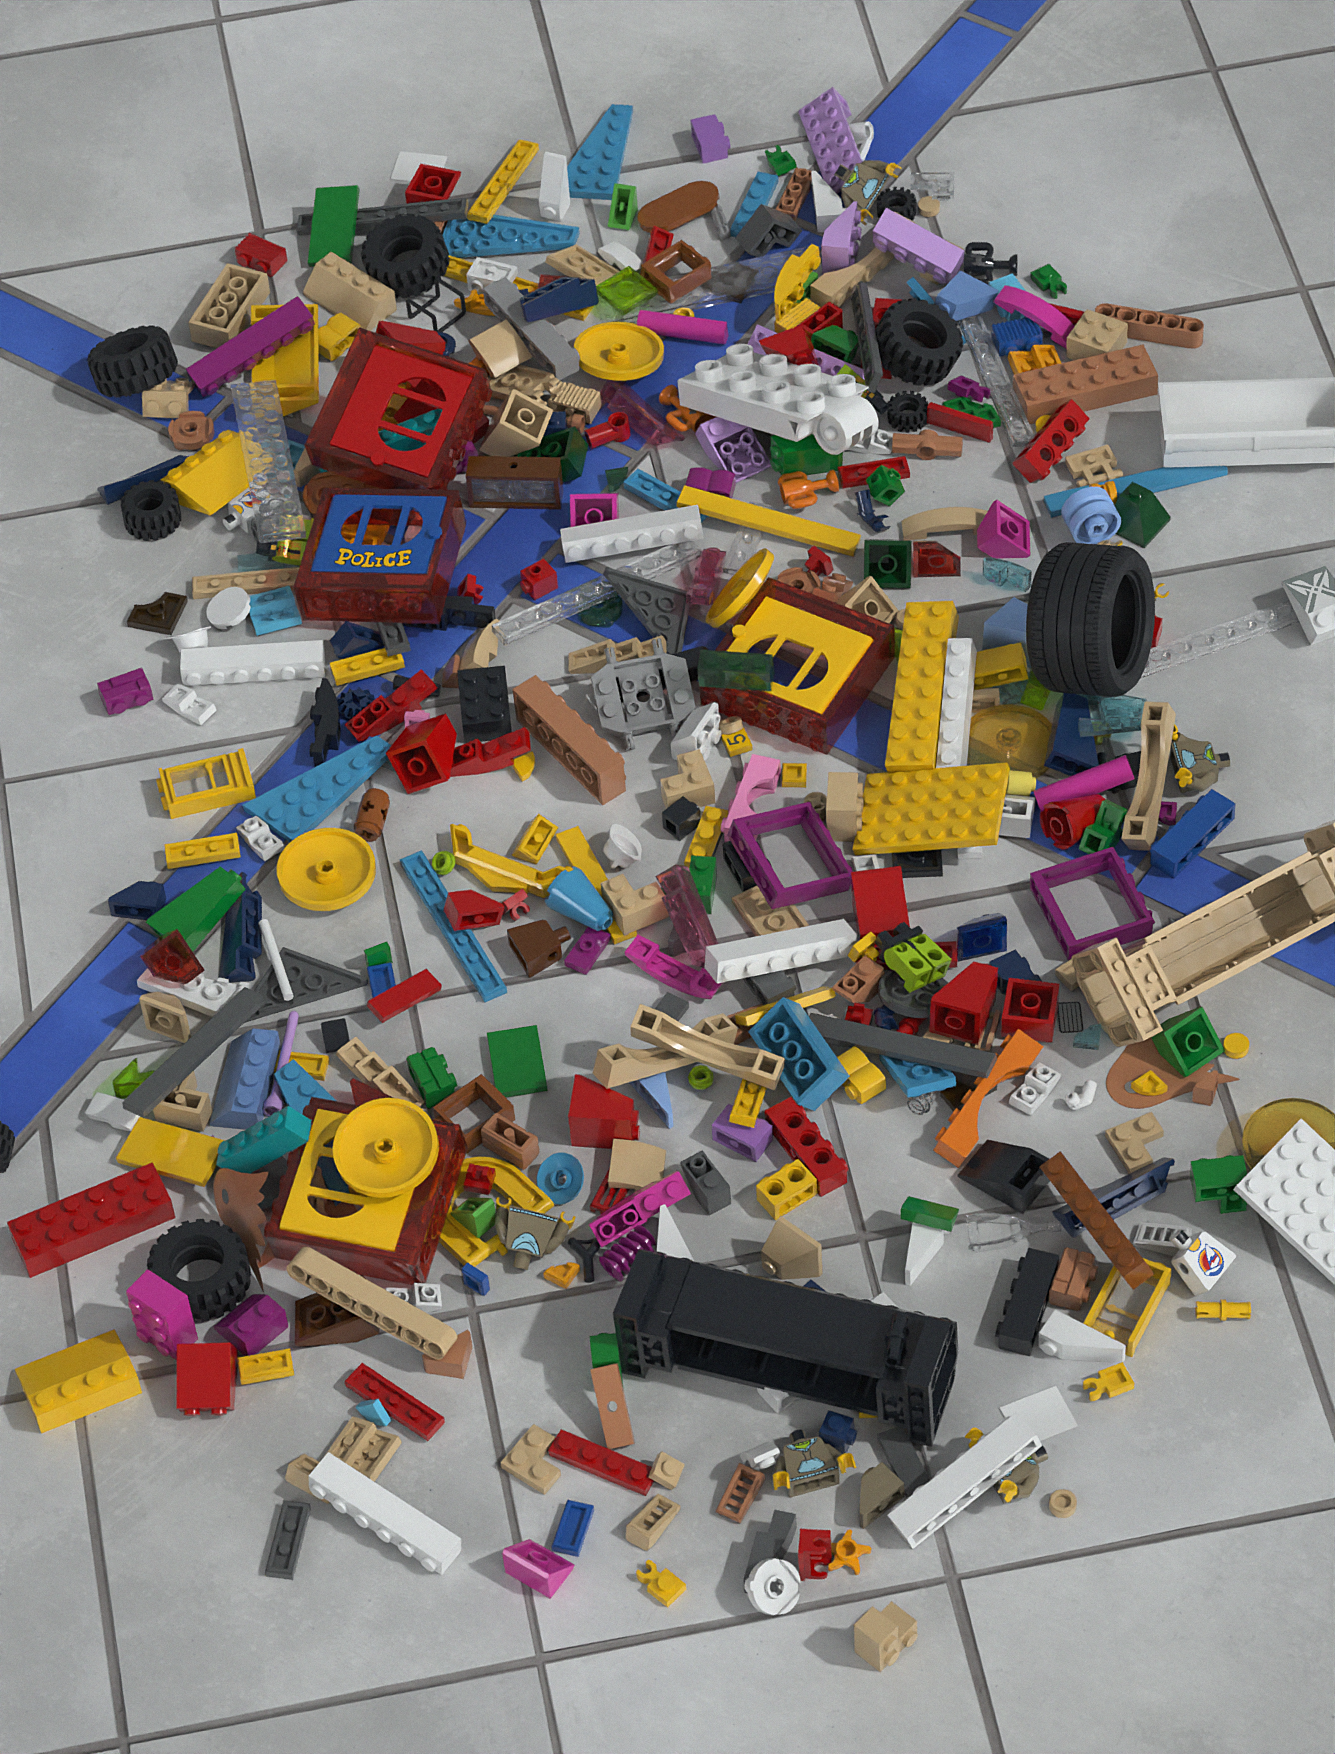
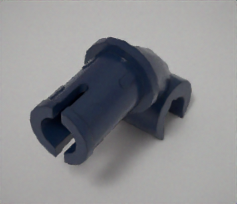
(867, 513)
(884, 1018)

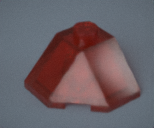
(934, 560)
(171, 959)

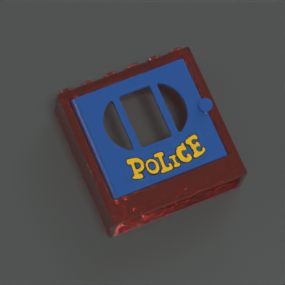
(380, 580)

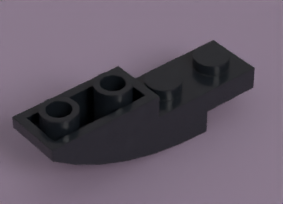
(460, 611)
(326, 722)

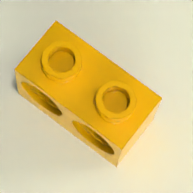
(789, 1193)

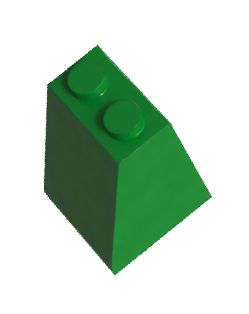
(802, 456)

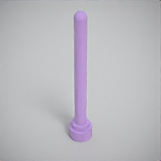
(274, 1102)

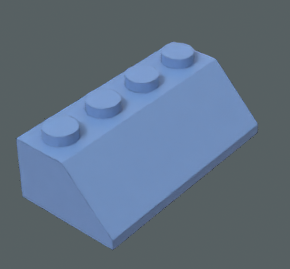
(246, 1079)

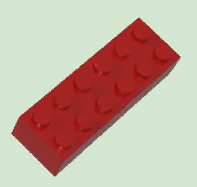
(91, 1219)

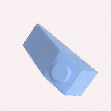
(656, 1094)

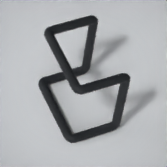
(437, 280)

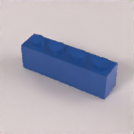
(1192, 833)

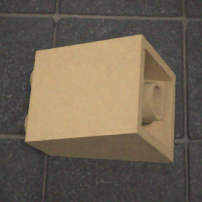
(516, 426)

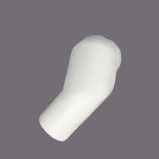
(1078, 1101)

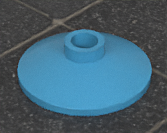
(551, 1177)

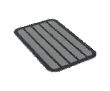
(1070, 1017)

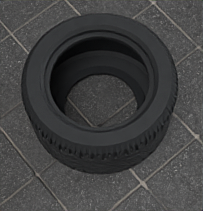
(1090, 619)

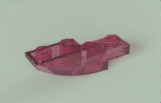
(707, 577)

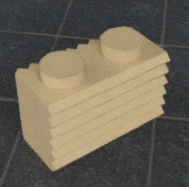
(576, 401)

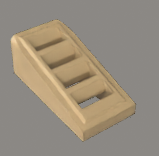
(642, 1535)

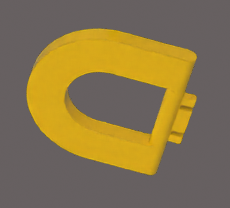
(509, 1183)

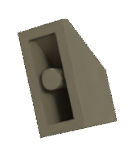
(878, 1493)

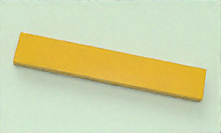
(503, 181)
(581, 856)

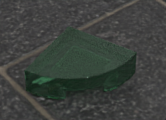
(616, 477)

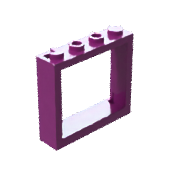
(1081, 867)
(777, 896)

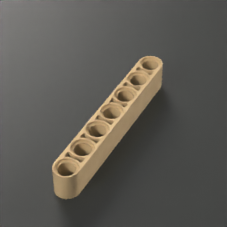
(371, 1303)

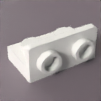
(485, 272)

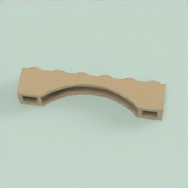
(841, 284)
(1156, 739)
(744, 1062)
(621, 1064)

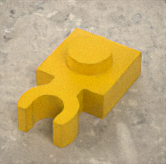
(1111, 1380)
(663, 1585)

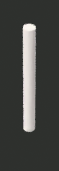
(276, 960)

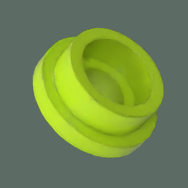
(443, 862)
(700, 1071)

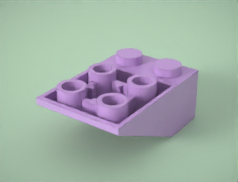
(840, 240)
(732, 447)

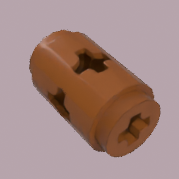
(372, 814)

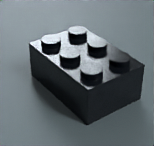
(484, 703)

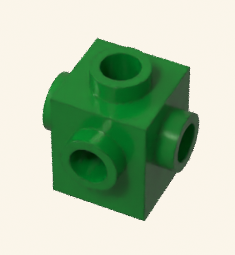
(885, 485)

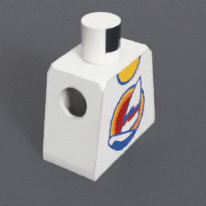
(240, 512)
(1200, 1260)

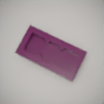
(587, 950)

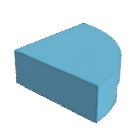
(374, 1412)

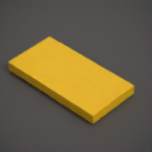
(172, 1150)

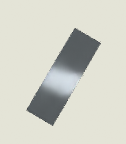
(775, 1542)

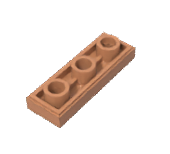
(795, 193)
(616, 1423)

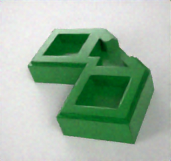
(983, 411)

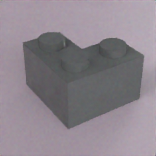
(765, 229)

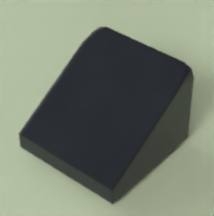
(335, 1034)

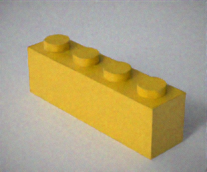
(1000, 666)

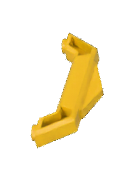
(497, 871)

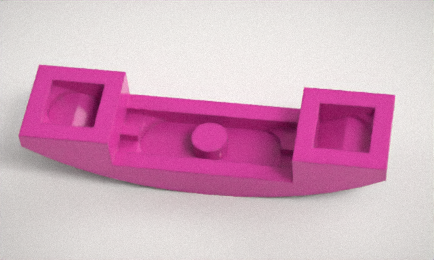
(1036, 310)
(669, 970)

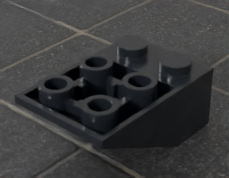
(1007, 1173)

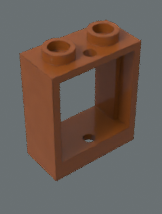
(654, 270)
(465, 1096)

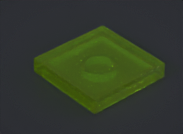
(626, 290)

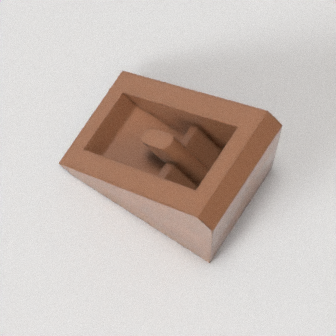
(455, 1360)

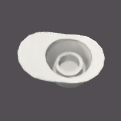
(193, 639)
(622, 847)

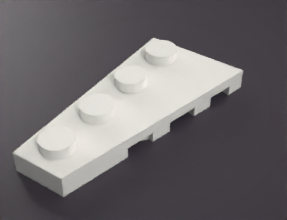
(199, 994)

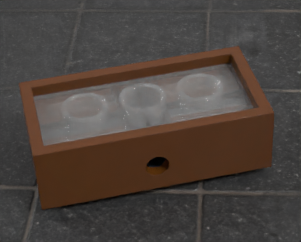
(514, 482)

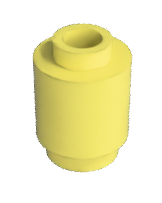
(1020, 783)

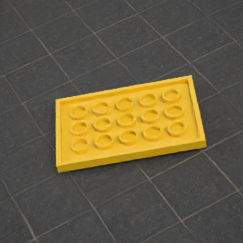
(932, 809)

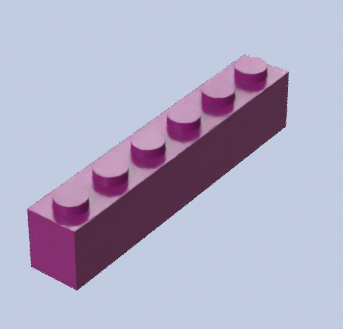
(250, 347)

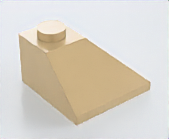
(870, 600)
(165, 1015)
(791, 1252)

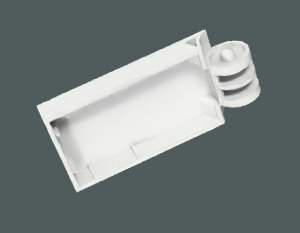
(781, 398)

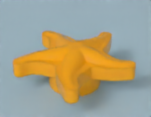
(847, 1553)

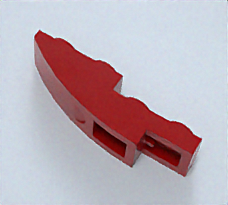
(390, 711)
(499, 753)

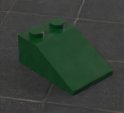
(567, 446)

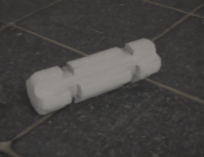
(720, 222)

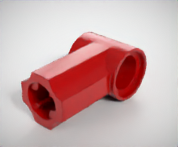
(614, 429)

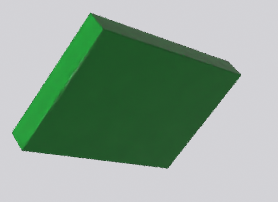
(517, 1061)

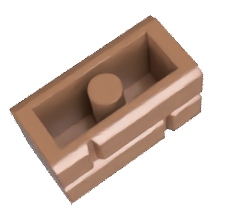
(510, 1141)
(1072, 1279)

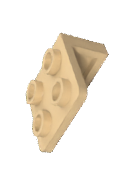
(167, 399)

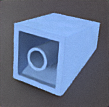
(1007, 627)

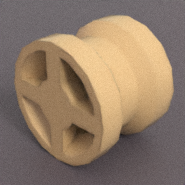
(818, 800)

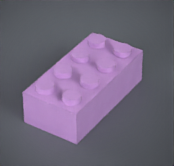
(917, 246)

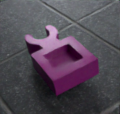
(966, 387)

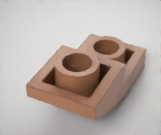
(833, 587)

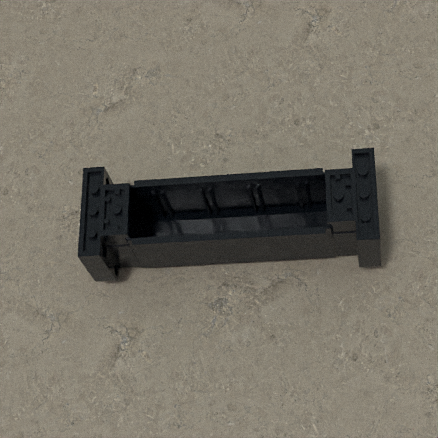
(784, 1340)

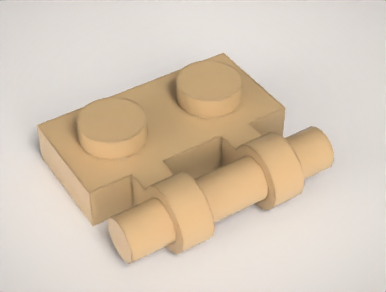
(1093, 461)

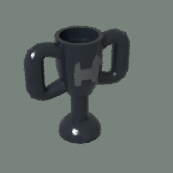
(983, 264)

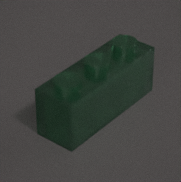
(736, 670)

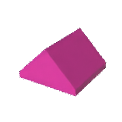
(536, 1566)

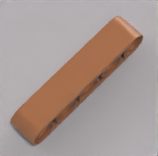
(1157, 326)

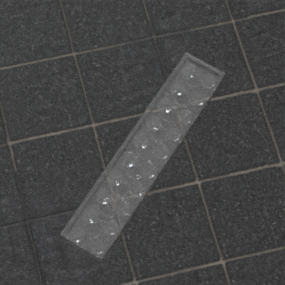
(745, 277)
(268, 461)

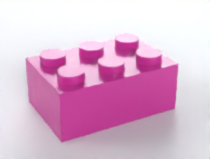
(161, 1314)

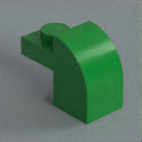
(1106, 829)

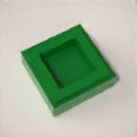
(378, 954)

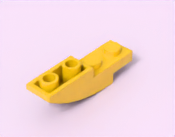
(791, 279)

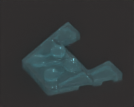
(1117, 715)

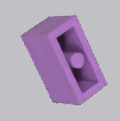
(710, 138)
(742, 1139)

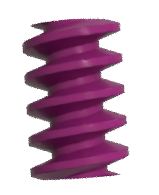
(624, 1253)

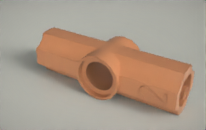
(927, 444)

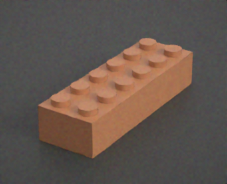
(1088, 381)
(569, 739)

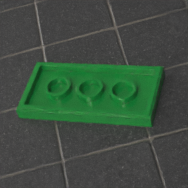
(333, 223)

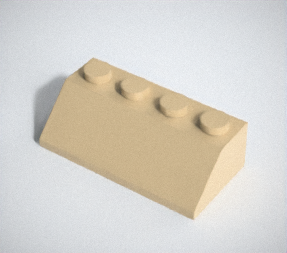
(349, 291)

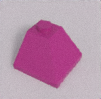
(1004, 533)

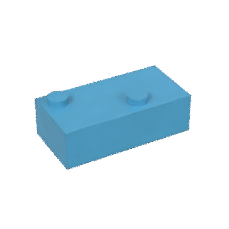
(809, 1065)

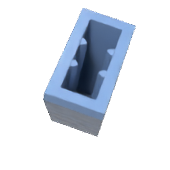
(966, 297)

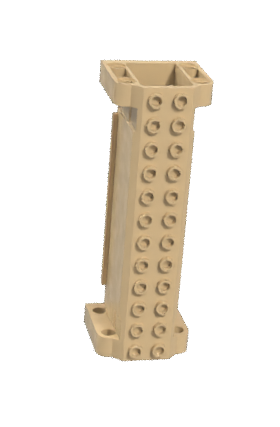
(1209, 943)

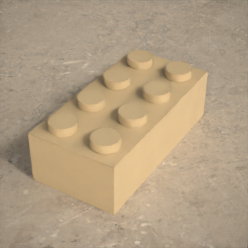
(228, 305)

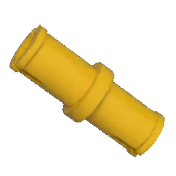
(1223, 1310)

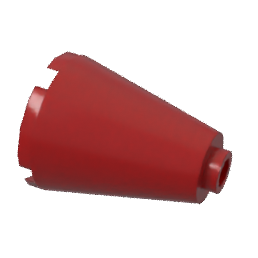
(1068, 819)

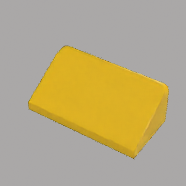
(535, 840)

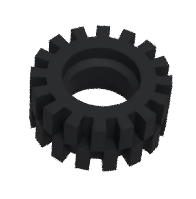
(897, 198)
(907, 420)

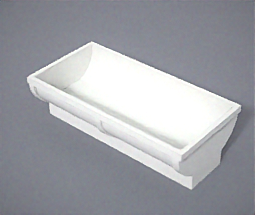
(1247, 422)

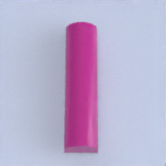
(684, 326)
(1087, 782)

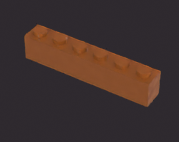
(1097, 1220)

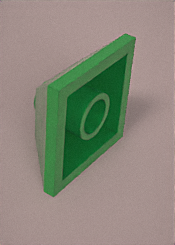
(1188, 1041)

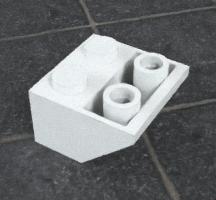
(698, 732)
(1017, 816)

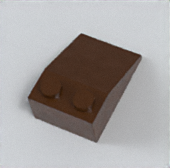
(325, 1322)

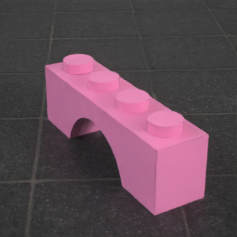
(759, 778)

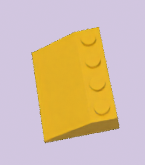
(211, 475)
(78, 1380)

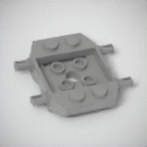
(639, 676)

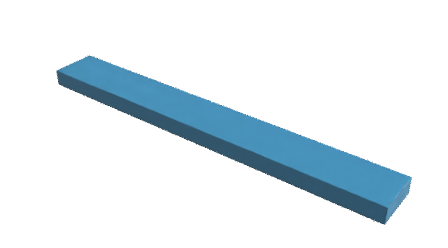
(1154, 480)
(462, 941)

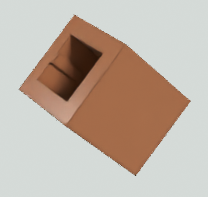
(860, 982)

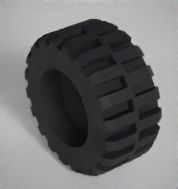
(399, 236)
(927, 325)
(132, 361)
(203, 1242)

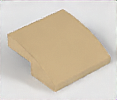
(500, 348)
(635, 1164)
(365, 1447)

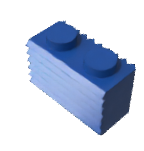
(1016, 336)

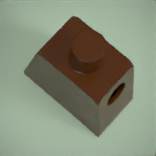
(537, 945)

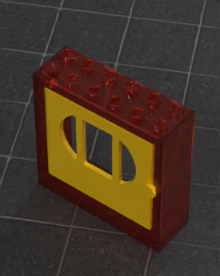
(829, 631)
(398, 1224)

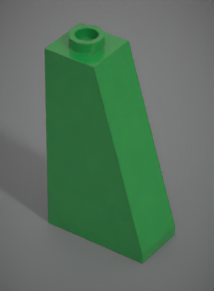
(199, 907)

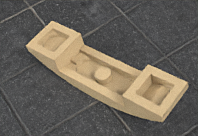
(940, 520)

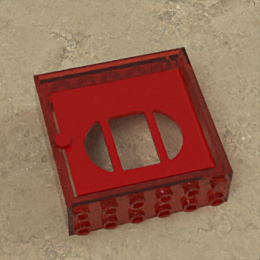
(360, 398)

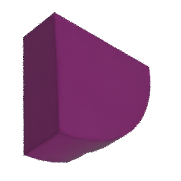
(1168, 813)

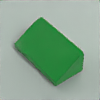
(929, 1213)

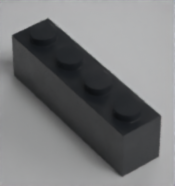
(1028, 1302)

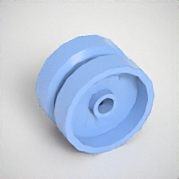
(1091, 515)

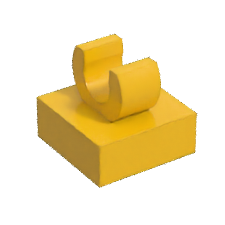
(863, 948)

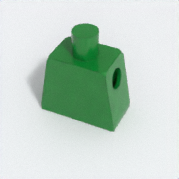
(836, 343)

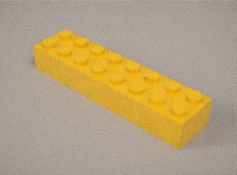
(920, 685)

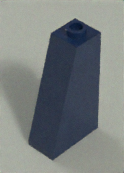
(1066, 749)

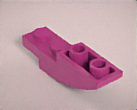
(638, 1207)

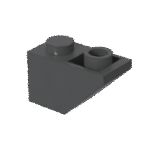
(706, 1183)

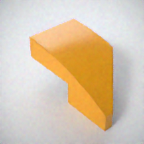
(475, 304)

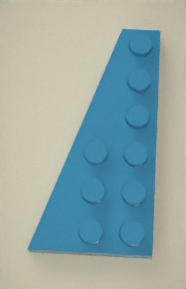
(601, 156)
(506, 236)
(314, 795)
(297, 1089)

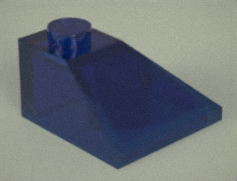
(982, 937)

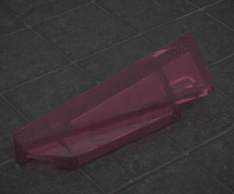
(640, 414)
(687, 912)

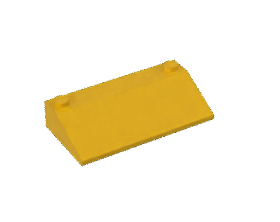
(292, 366)

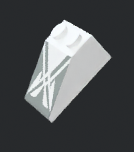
(1314, 603)

